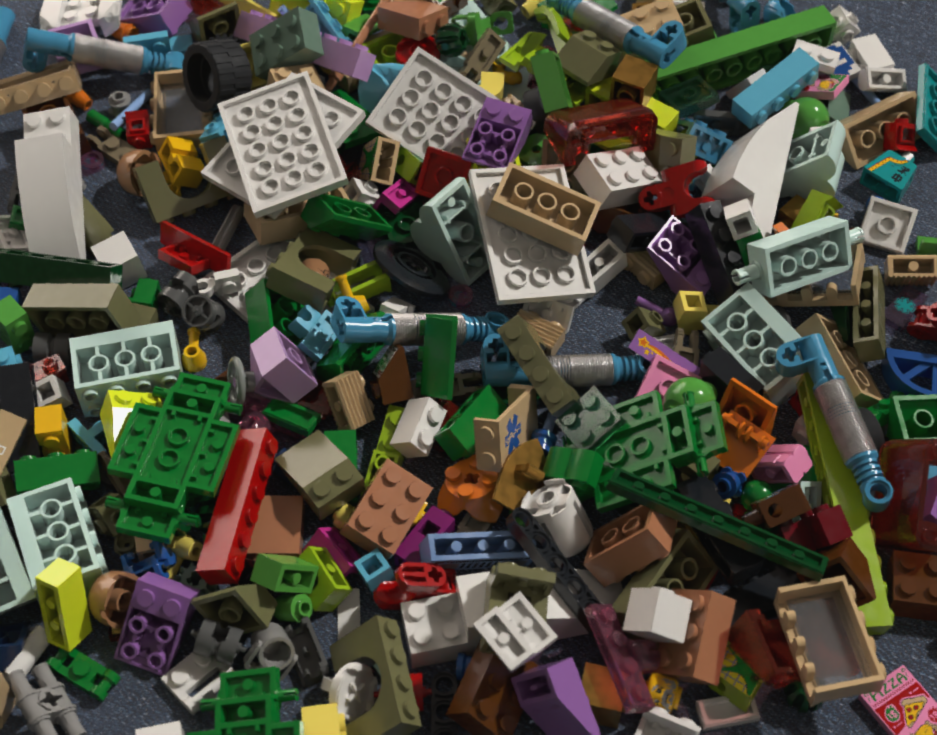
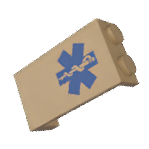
(513, 427)

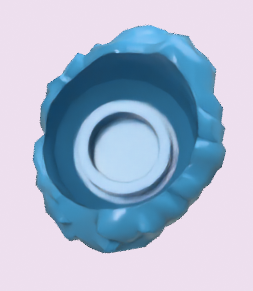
(777, 9)

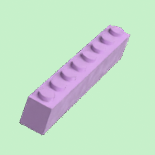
(337, 55)

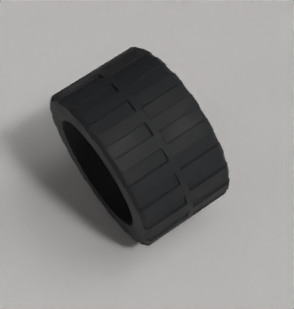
(215, 73)

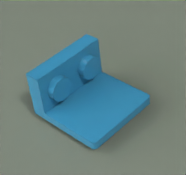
(710, 143)

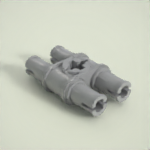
(44, 705)

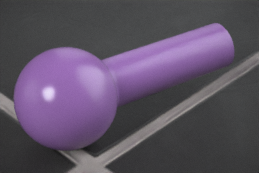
(667, 314)

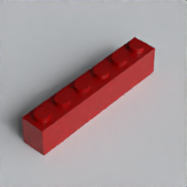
(237, 507)

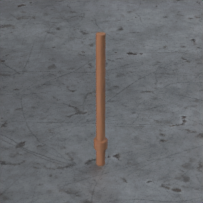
(335, 77)

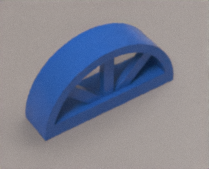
(905, 365)

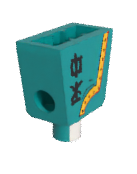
(889, 175)

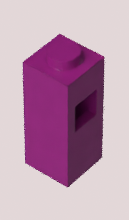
(433, 522)

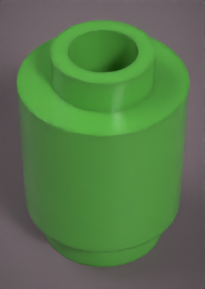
(292, 607)

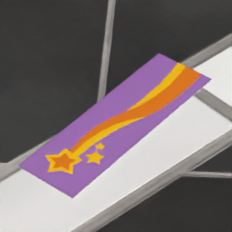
(648, 347)

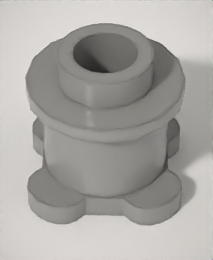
(118, 101)

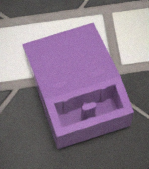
(498, 134)
(678, 258)
(156, 623)
(556, 699)

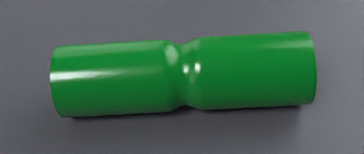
(98, 119)

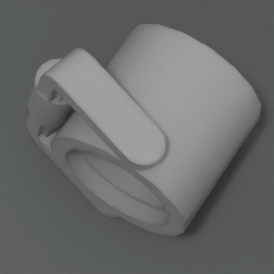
(272, 649)

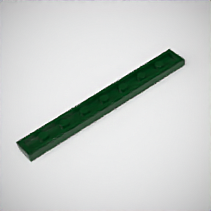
(718, 524)

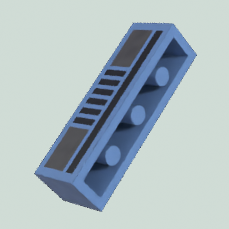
(472, 550)

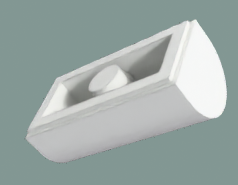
(882, 80)
(31, 652)

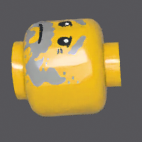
(664, 691)

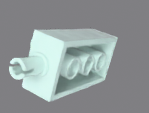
(799, 256)

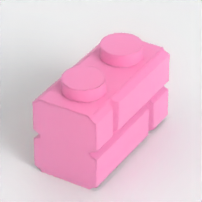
(783, 464)

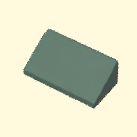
(839, 107)

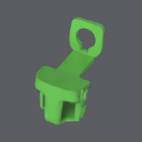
(476, 26)

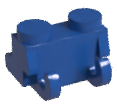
(156, 563)

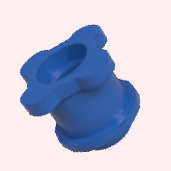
(732, 480)

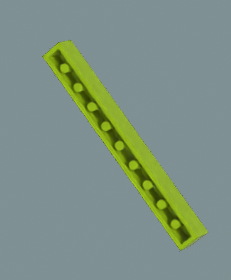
(841, 488)

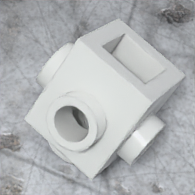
(846, 25)
(362, 191)

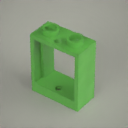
(550, 81)

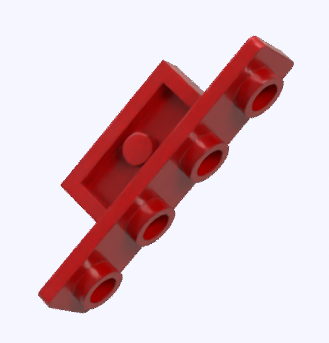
(190, 252)

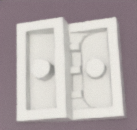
(515, 631)

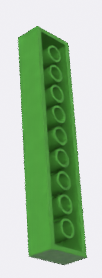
(738, 54)

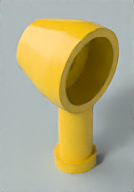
(346, 291)
(195, 362)

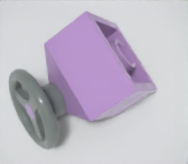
(276, 371)

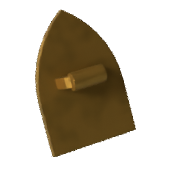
(520, 474)

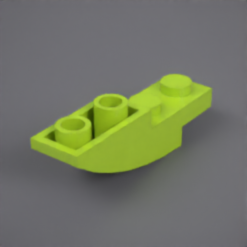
(384, 449)

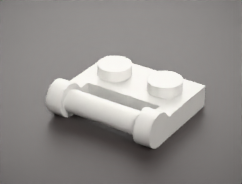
(190, 675)

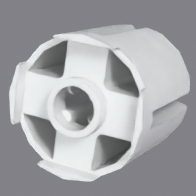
(560, 516)

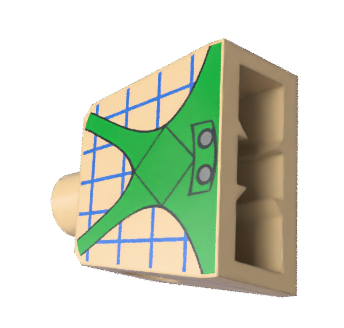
(379, 163)

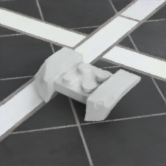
(64, 12)

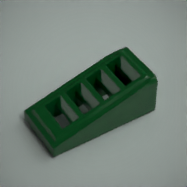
(844, 319)

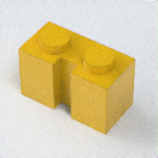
(181, 162)
(52, 429)

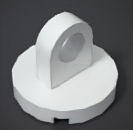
(351, 689)

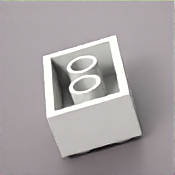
(616, 176)

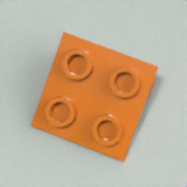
(745, 443)

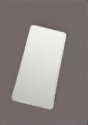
(349, 613)

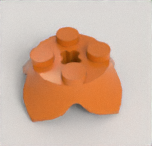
(470, 491)

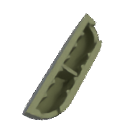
(95, 226)

